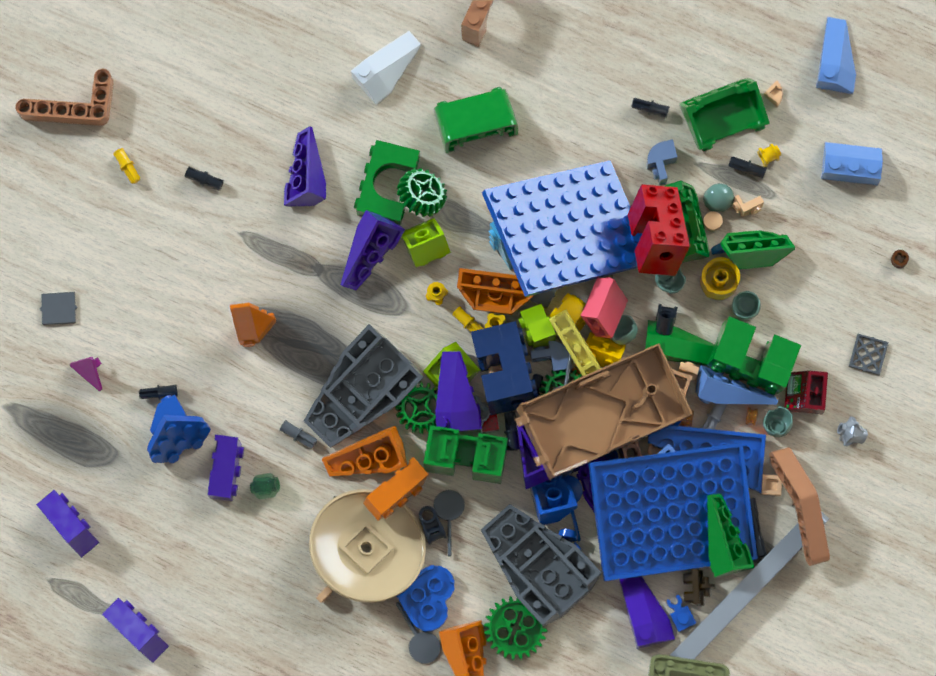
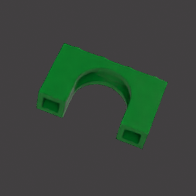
(384, 157)

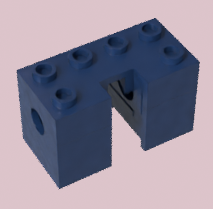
(504, 347)

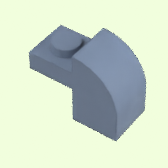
(660, 155)
(556, 353)

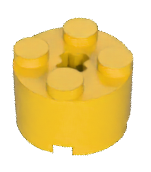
(727, 271)
(574, 307)

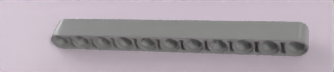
(741, 595)

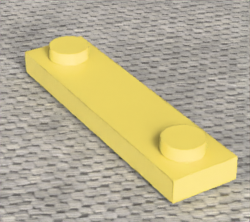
(574, 343)

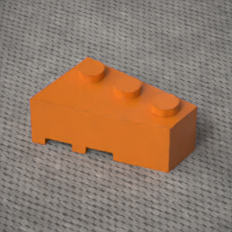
(396, 490)

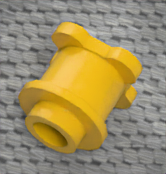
(769, 154)
(437, 298)
(494, 320)

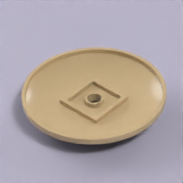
(375, 576)

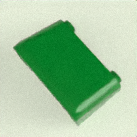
(724, 112)
(475, 118)
(693, 221)

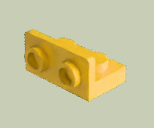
(605, 350)

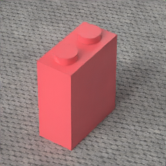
(604, 307)

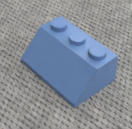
(852, 163)

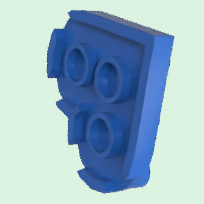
(175, 435)
(427, 598)

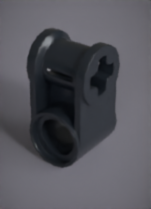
(665, 319)
(432, 526)

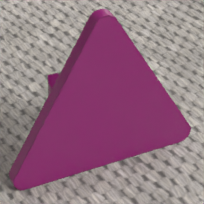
(88, 370)

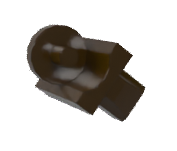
(700, 589)

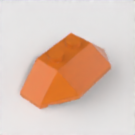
(491, 291)

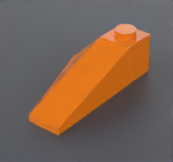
(251, 323)
(374, 454)
(464, 648)

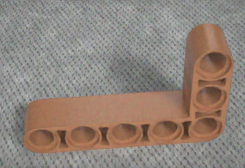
(73, 108)

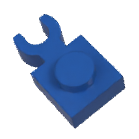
(681, 616)

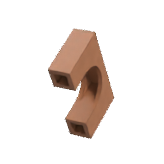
(475, 21)

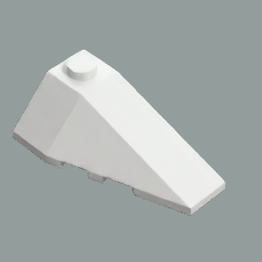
(383, 69)

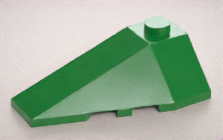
(680, 345)
(726, 550)

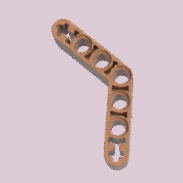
(806, 505)

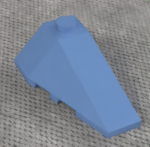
(836, 61)
(720, 390)

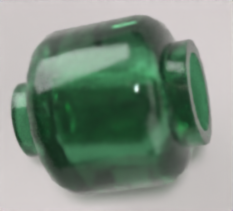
(265, 486)

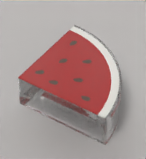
(490, 424)

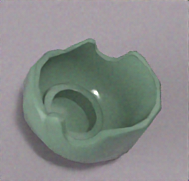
(718, 197)
(671, 284)
(746, 305)
(625, 331)
(778, 422)

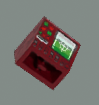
(806, 392)

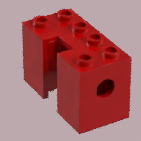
(664, 237)

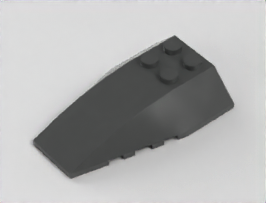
(361, 387)
(539, 564)

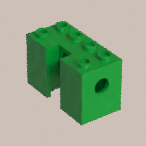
(769, 373)
(449, 448)

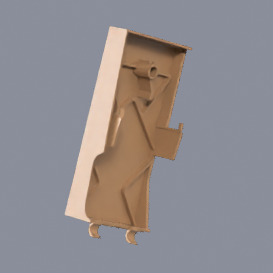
(603, 411)

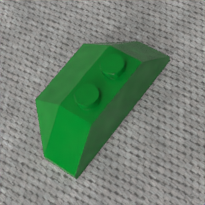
(756, 248)

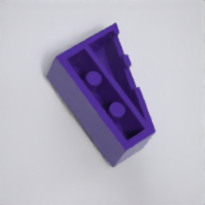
(225, 468)
(532, 473)
(67, 522)
(135, 629)

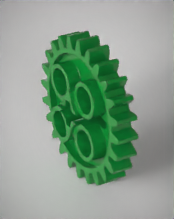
(498, 622)

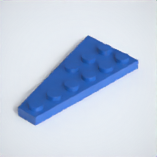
(688, 438)

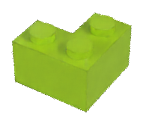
(537, 326)

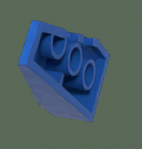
(553, 500)

